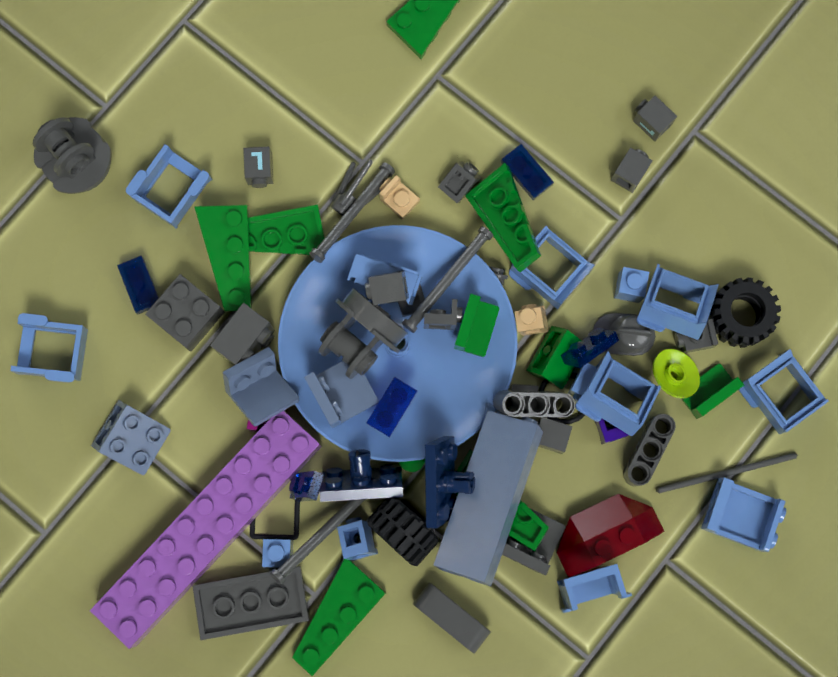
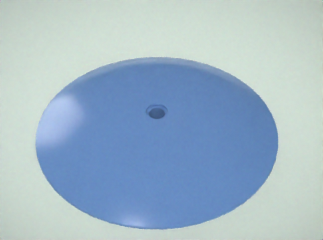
(451, 384)

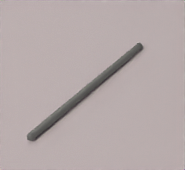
(725, 473)

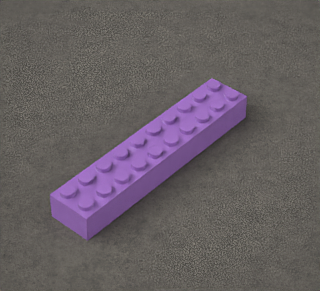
(205, 529)

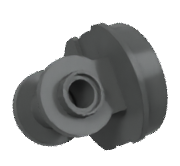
(71, 154)
(343, 342)

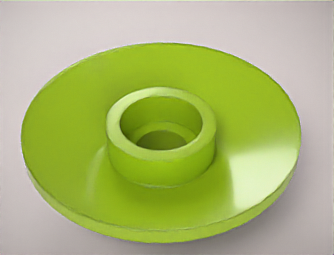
(676, 373)

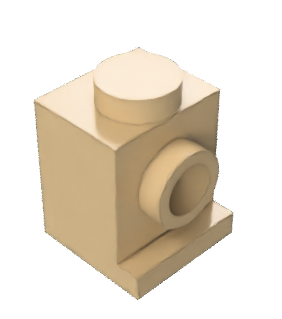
(531, 320)

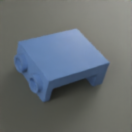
(744, 515)

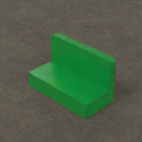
(476, 327)
(548, 360)
(713, 389)

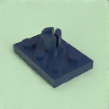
(361, 480)
(443, 480)

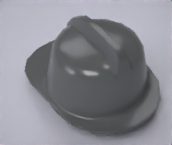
(632, 337)

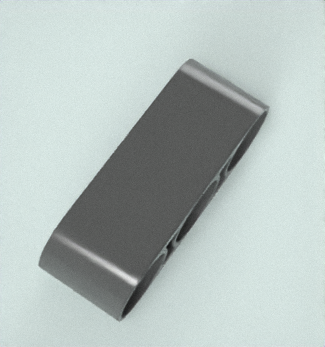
(545, 407)
(658, 441)
(451, 618)

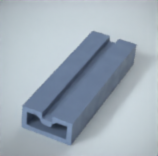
(484, 518)

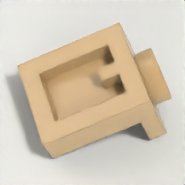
(398, 197)

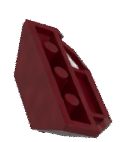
(605, 533)

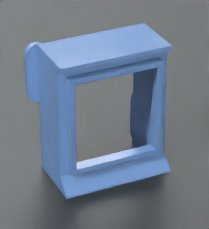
(145, 180)
(367, 266)
(530, 281)
(661, 316)
(33, 323)
(758, 398)
(599, 406)
(591, 586)

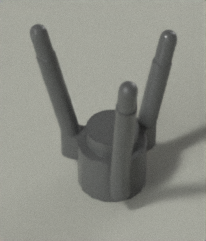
(343, 200)

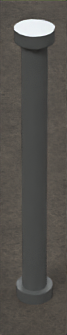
(318, 253)
(448, 278)
(280, 574)

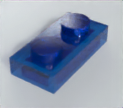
(527, 172)
(138, 284)
(590, 347)
(392, 407)
(306, 486)

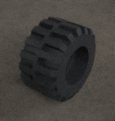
(761, 301)
(402, 530)

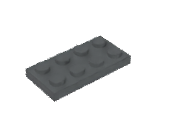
(249, 604)

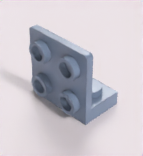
(259, 387)
(340, 396)
(130, 438)

